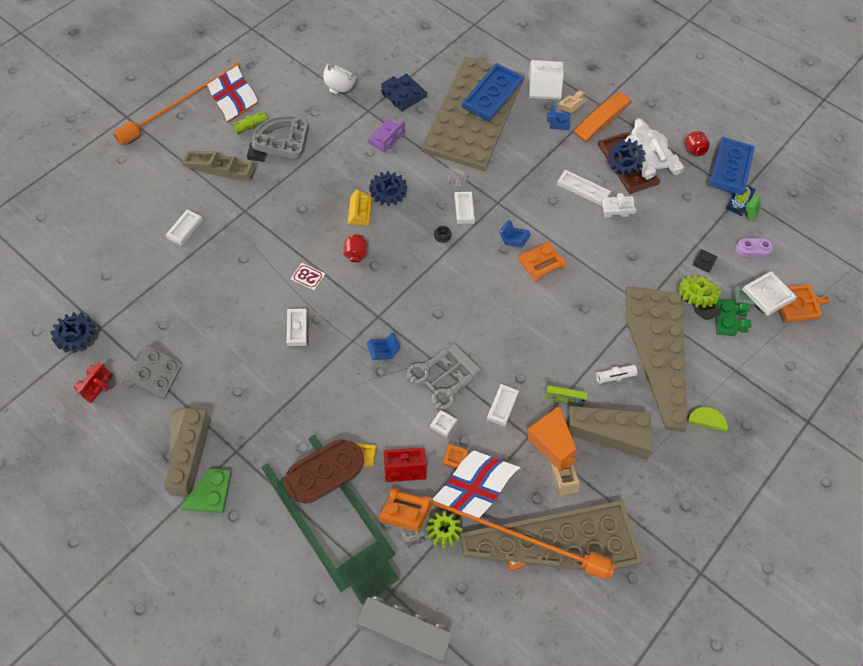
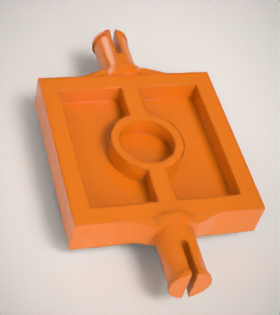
(805, 306)

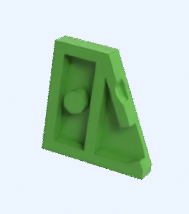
(209, 493)

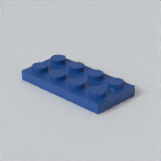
(492, 92)
(732, 166)

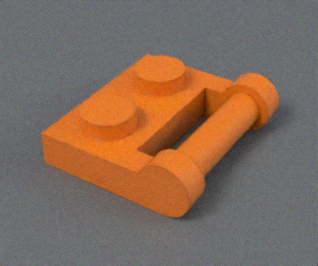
(540, 256)
(403, 515)

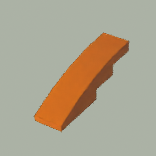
(602, 116)

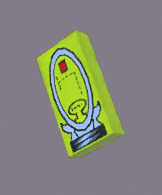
(565, 396)

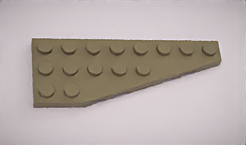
(658, 332)
(594, 528)

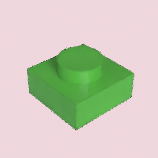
(753, 207)

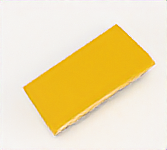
(359, 208)

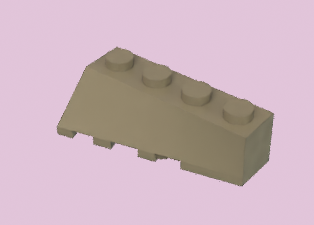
(186, 445)

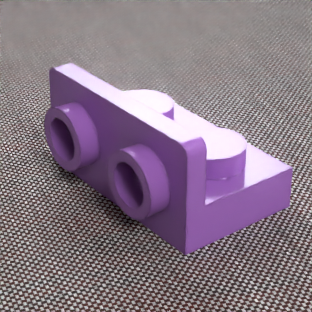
(387, 134)

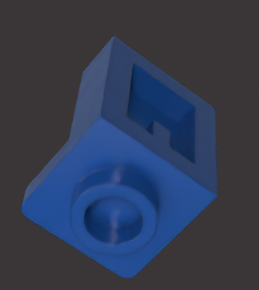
(558, 120)

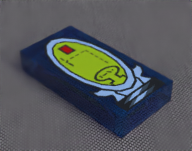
(738, 202)

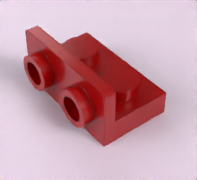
(405, 464)

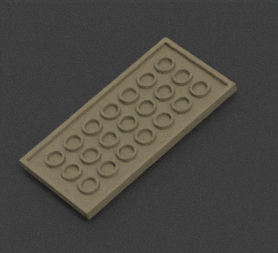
(460, 133)

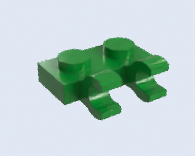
(726, 323)

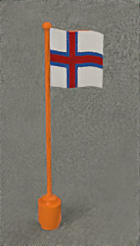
(227, 90)
(476, 488)

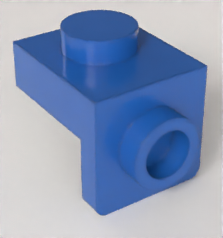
(514, 236)
(383, 348)

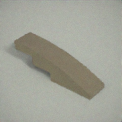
(218, 165)

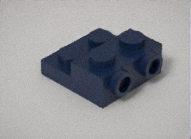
(402, 91)

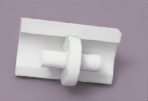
(618, 205)

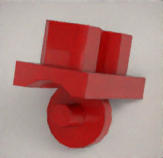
(94, 382)

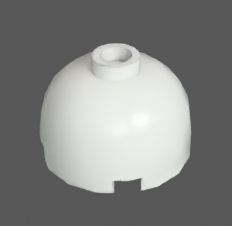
(338, 79)

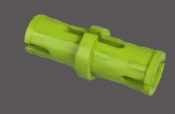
(249, 122)

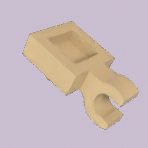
(572, 103)

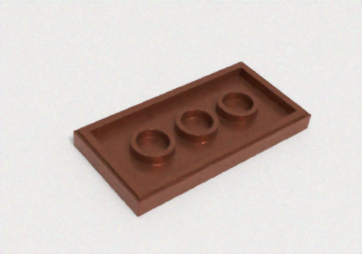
(636, 181)

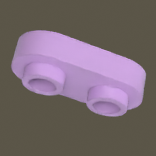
(755, 247)

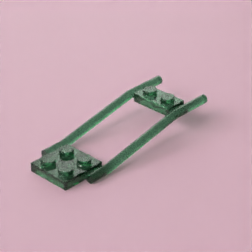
(364, 573)

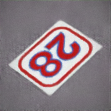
(307, 276)

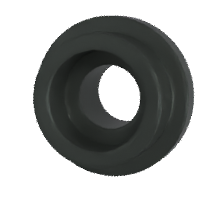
(442, 230)

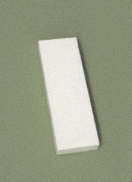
(583, 187)

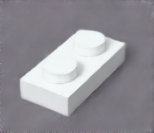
(296, 327)

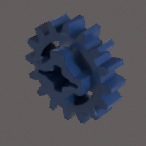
(629, 163)
(388, 188)
(73, 332)

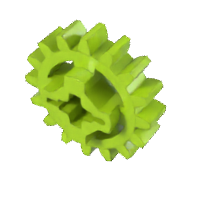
(699, 291)

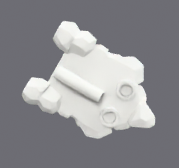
(656, 150)

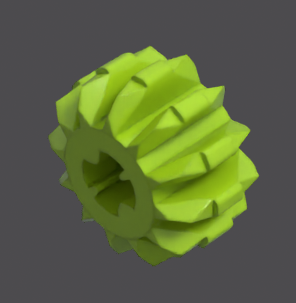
(452, 533)

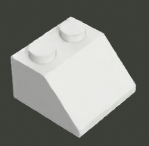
(545, 79)

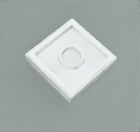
(769, 293)

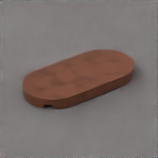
(324, 471)

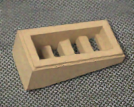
(566, 485)

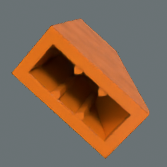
(553, 439)

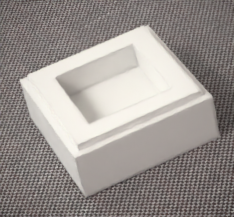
(443, 423)

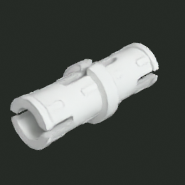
(616, 374)

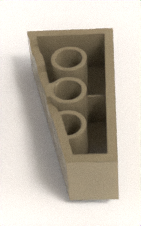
(612, 428)

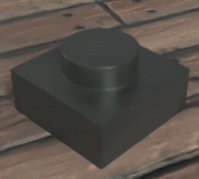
(255, 155)
(705, 261)
(708, 312)

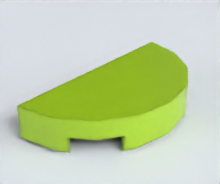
(708, 418)

